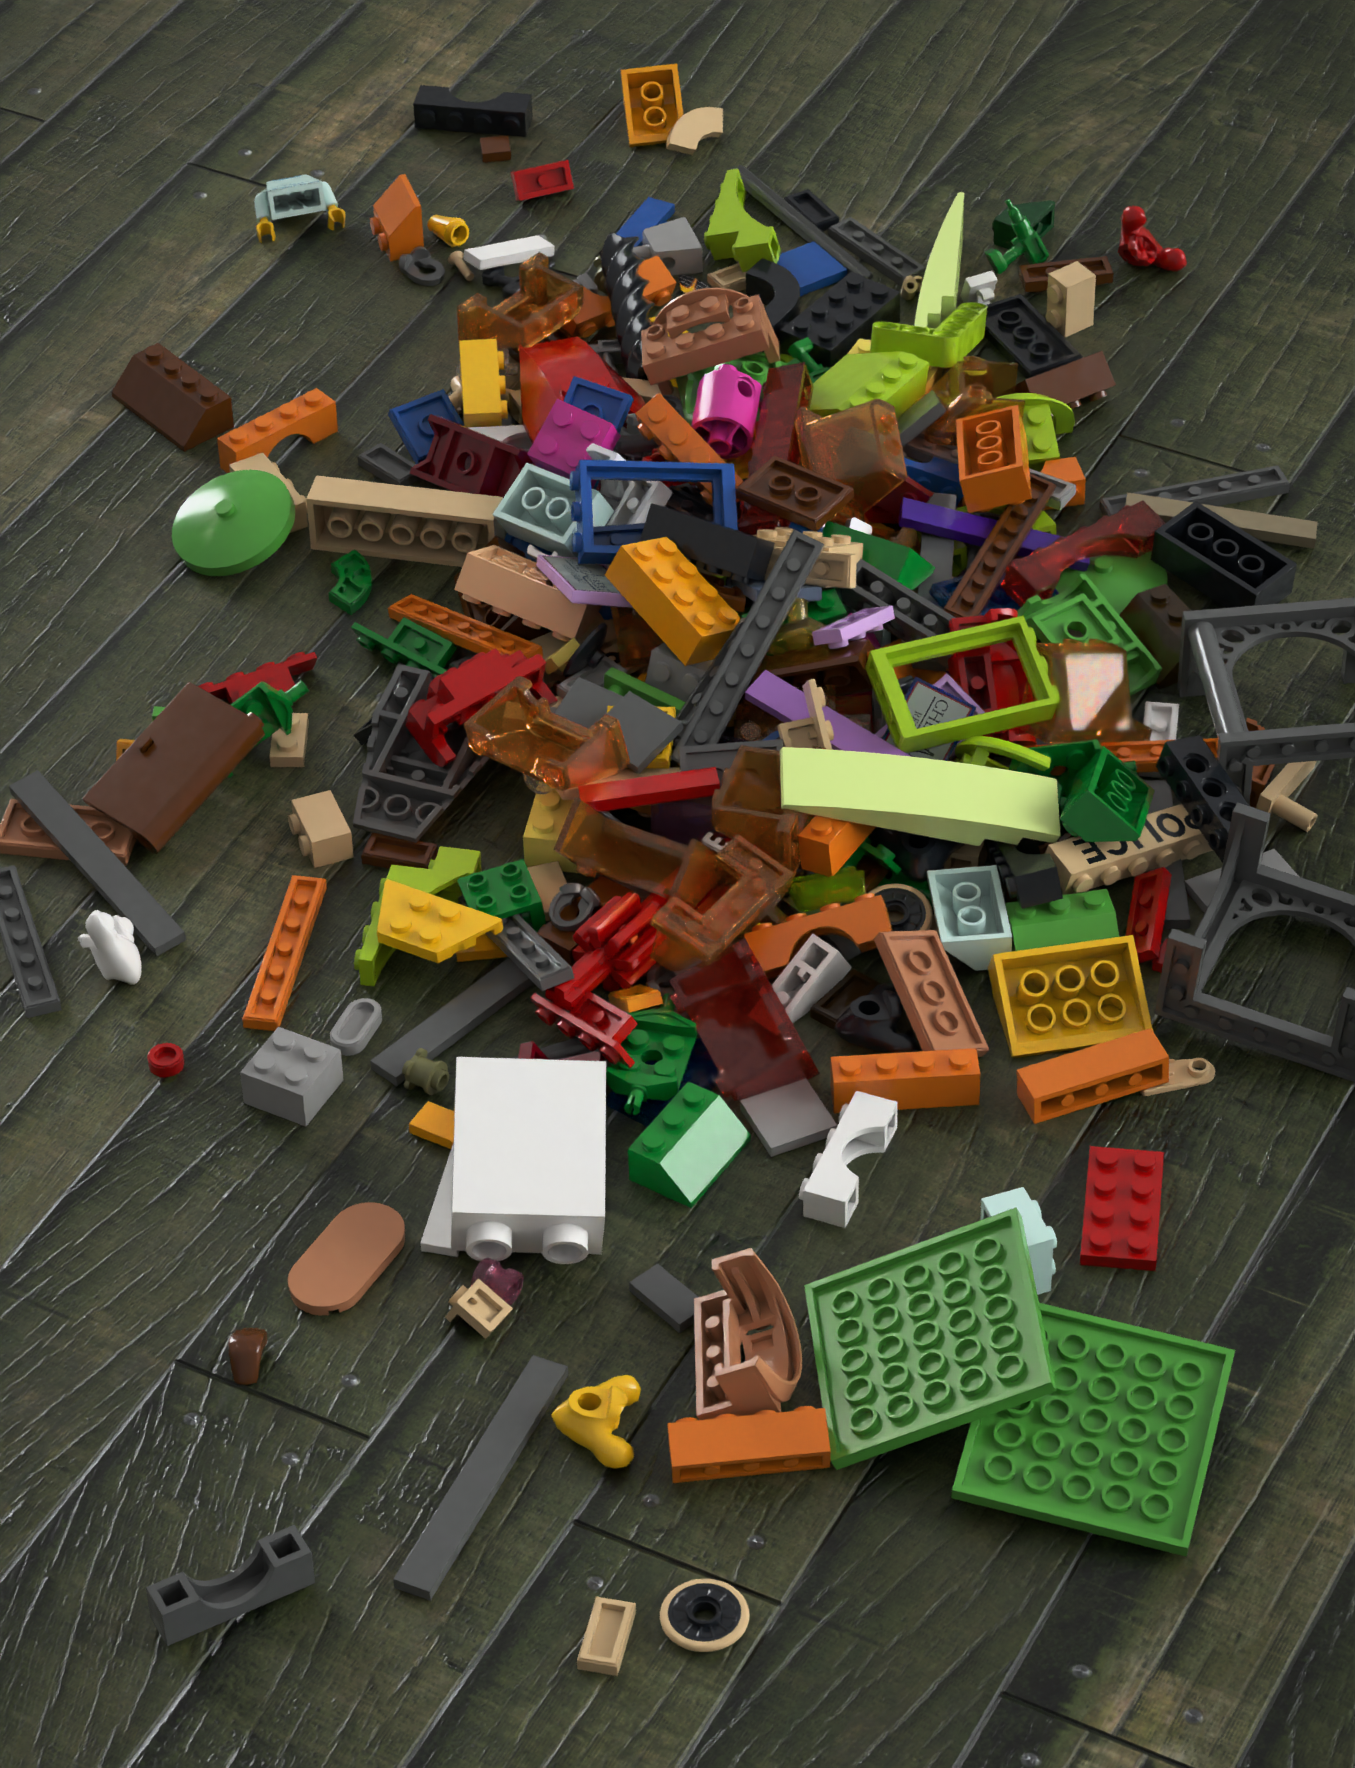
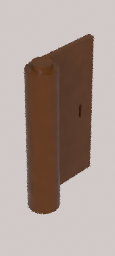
(175, 765)

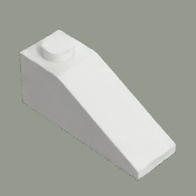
(809, 976)

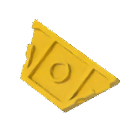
(429, 924)

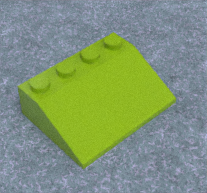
(859, 378)

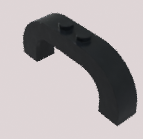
(777, 290)

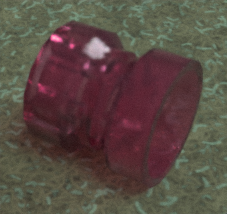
(504, 1282)

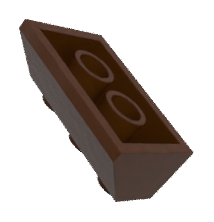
(1072, 381)

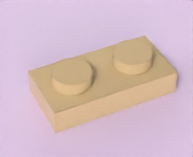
(291, 748)

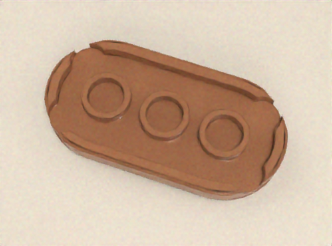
(346, 1258)

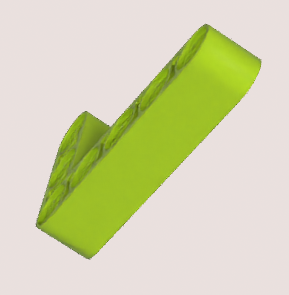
(938, 346)

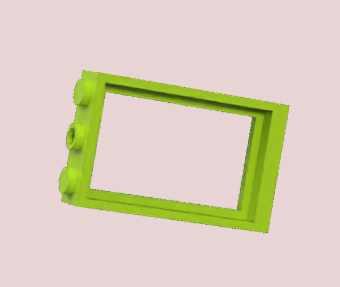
(896, 711)

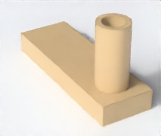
(1275, 796)

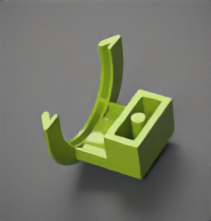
(1040, 428)
(977, 749)

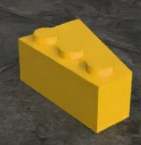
(482, 383)

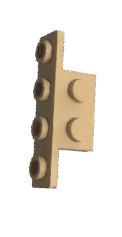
(812, 730)

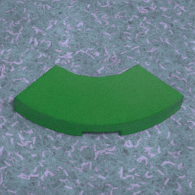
(353, 582)

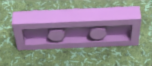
(853, 627)

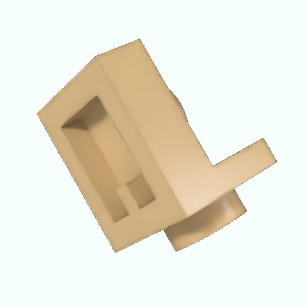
(479, 1307)

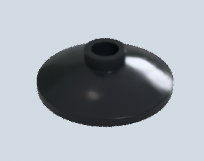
(588, 652)

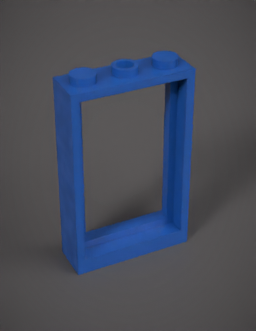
(720, 474)

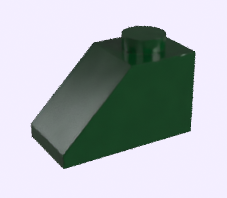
(1039, 214)

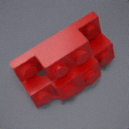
(991, 673)
(464, 691)

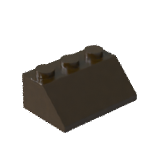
(1157, 623)

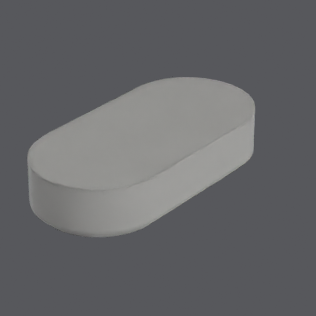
(356, 1026)

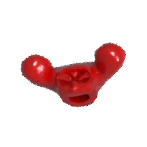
(1140, 246)

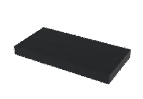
(1026, 337)

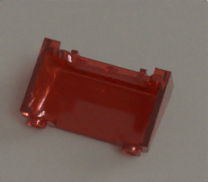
(742, 1024)

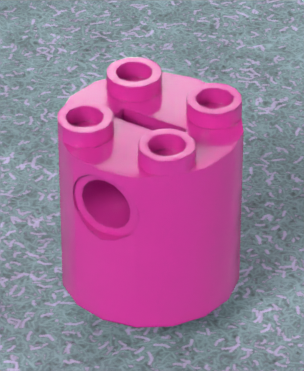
(727, 410)

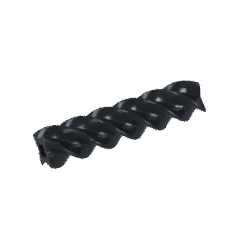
(628, 304)

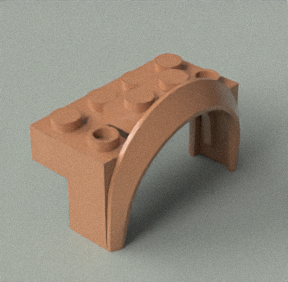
(683, 354)
(720, 1326)

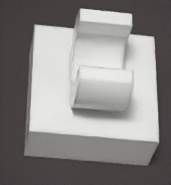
(979, 288)

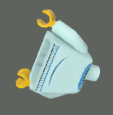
(295, 197)

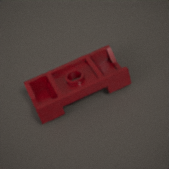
(492, 464)

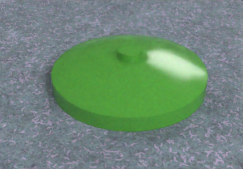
(233, 522)
(1118, 577)

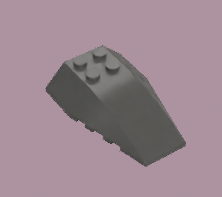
(400, 784)

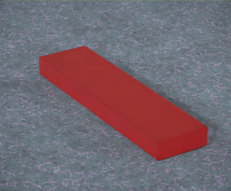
(650, 789)

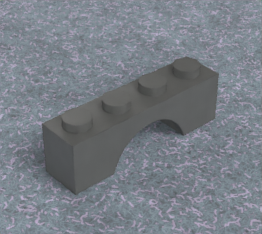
(273, 1570)

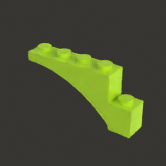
(734, 232)
(439, 880)

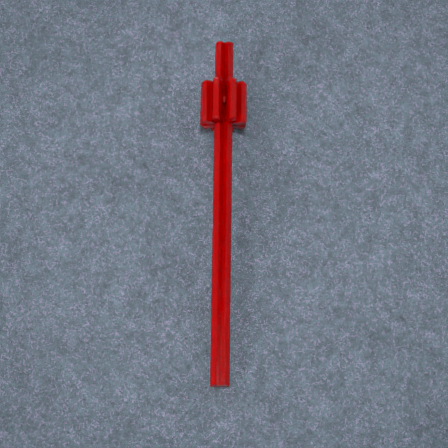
(612, 947)

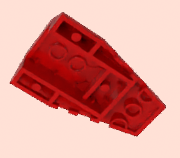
(548, 372)

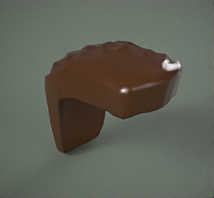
(246, 1353)

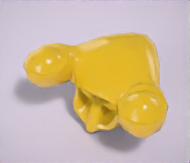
(594, 1413)

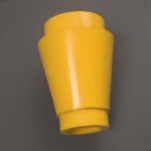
(449, 229)

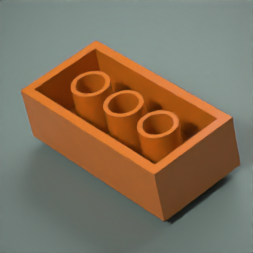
(993, 459)

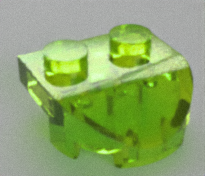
(818, 890)

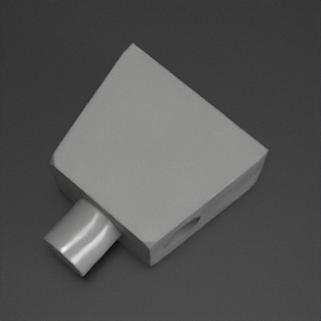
(674, 245)

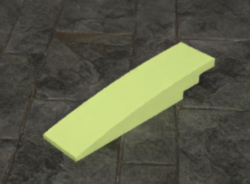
(942, 274)
(921, 795)

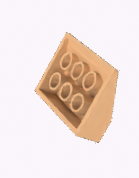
(521, 589)

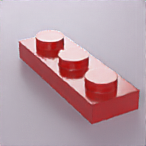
(1148, 912)

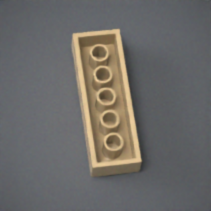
(399, 520)

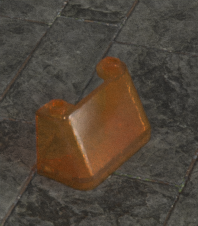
(543, 745)

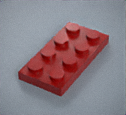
(1122, 1208)

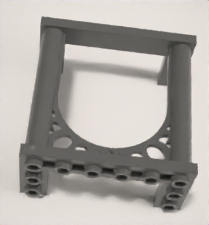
(1209, 671)
(1192, 957)

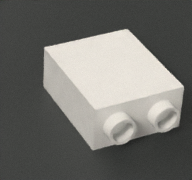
(529, 1158)

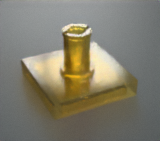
(796, 633)

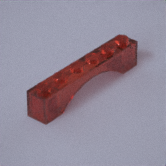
(1122, 534)

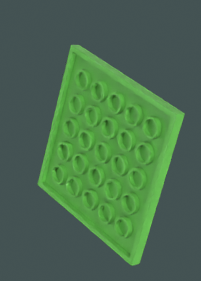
(928, 1338)
(1117, 1441)

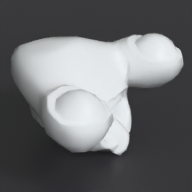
(112, 946)

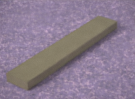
(1259, 525)

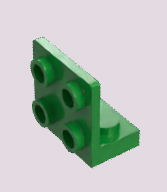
(504, 893)

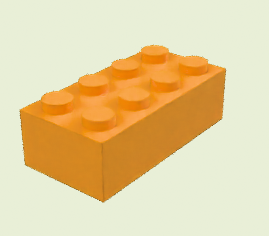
(673, 598)

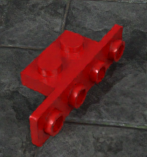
(273, 674)
(593, 1022)

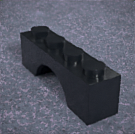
(503, 115)
(1025, 871)

